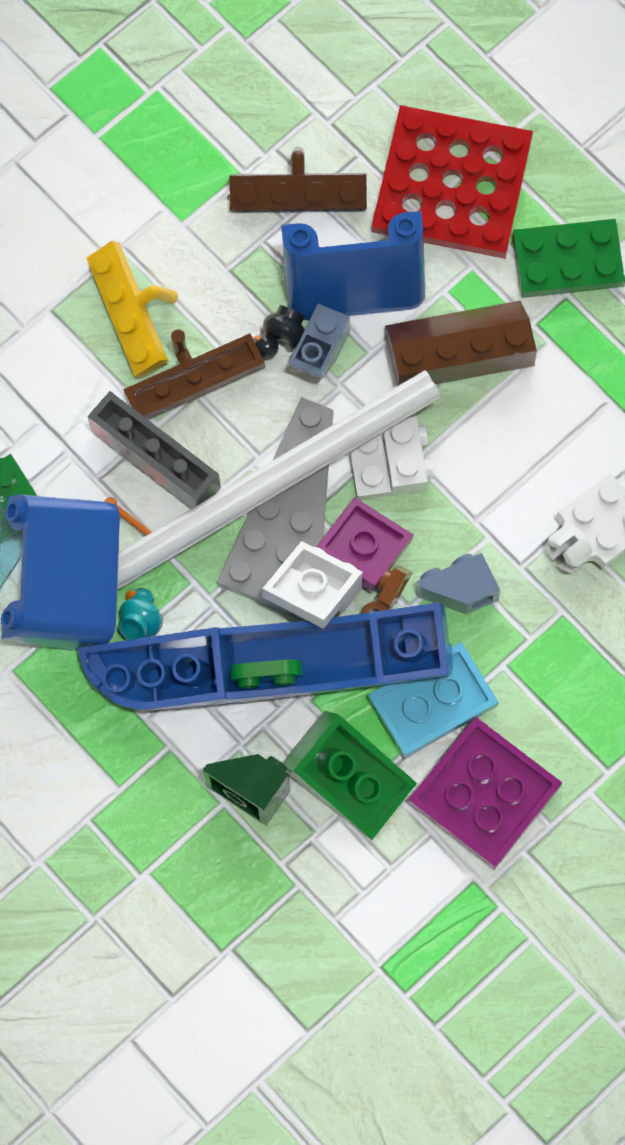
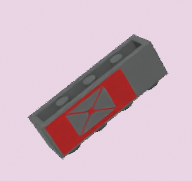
(153, 451)

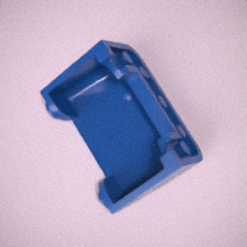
(358, 275)
(65, 572)

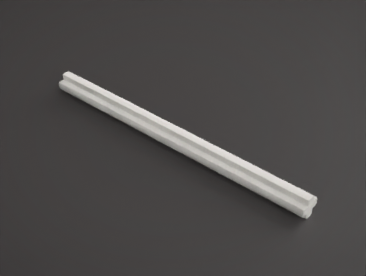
(275, 477)

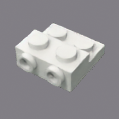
(392, 462)
(313, 585)

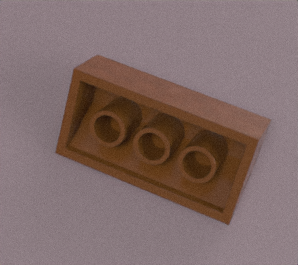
(463, 344)

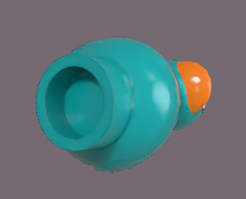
(139, 615)

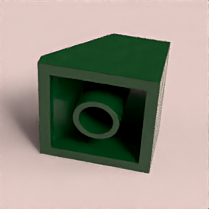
(250, 784)

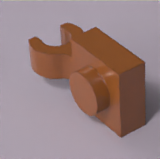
(392, 587)

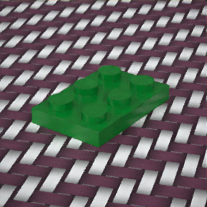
(568, 258)

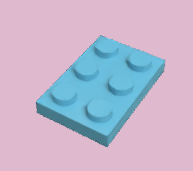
(431, 708)

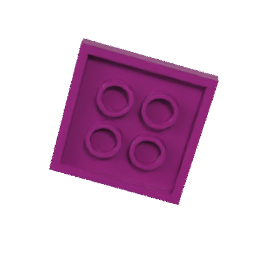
(485, 793)

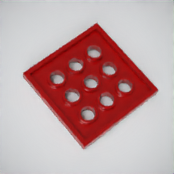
(472, 169)

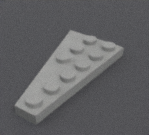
(283, 521)

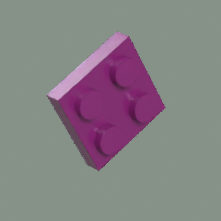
(366, 541)

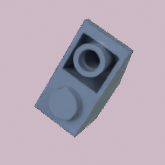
(321, 341)
(461, 587)

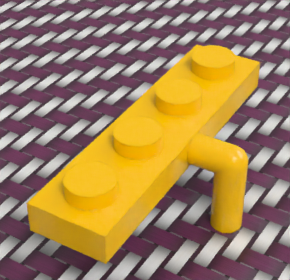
(128, 308)

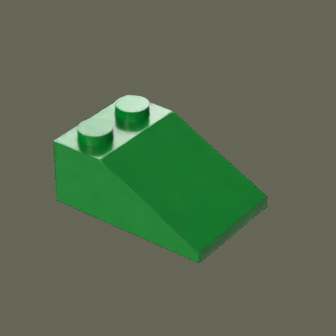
(349, 774)

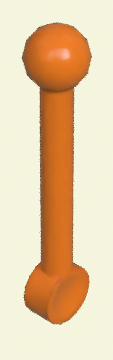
(128, 517)

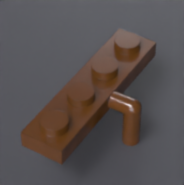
(298, 189)
(194, 375)

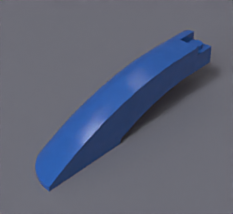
(345, 655)

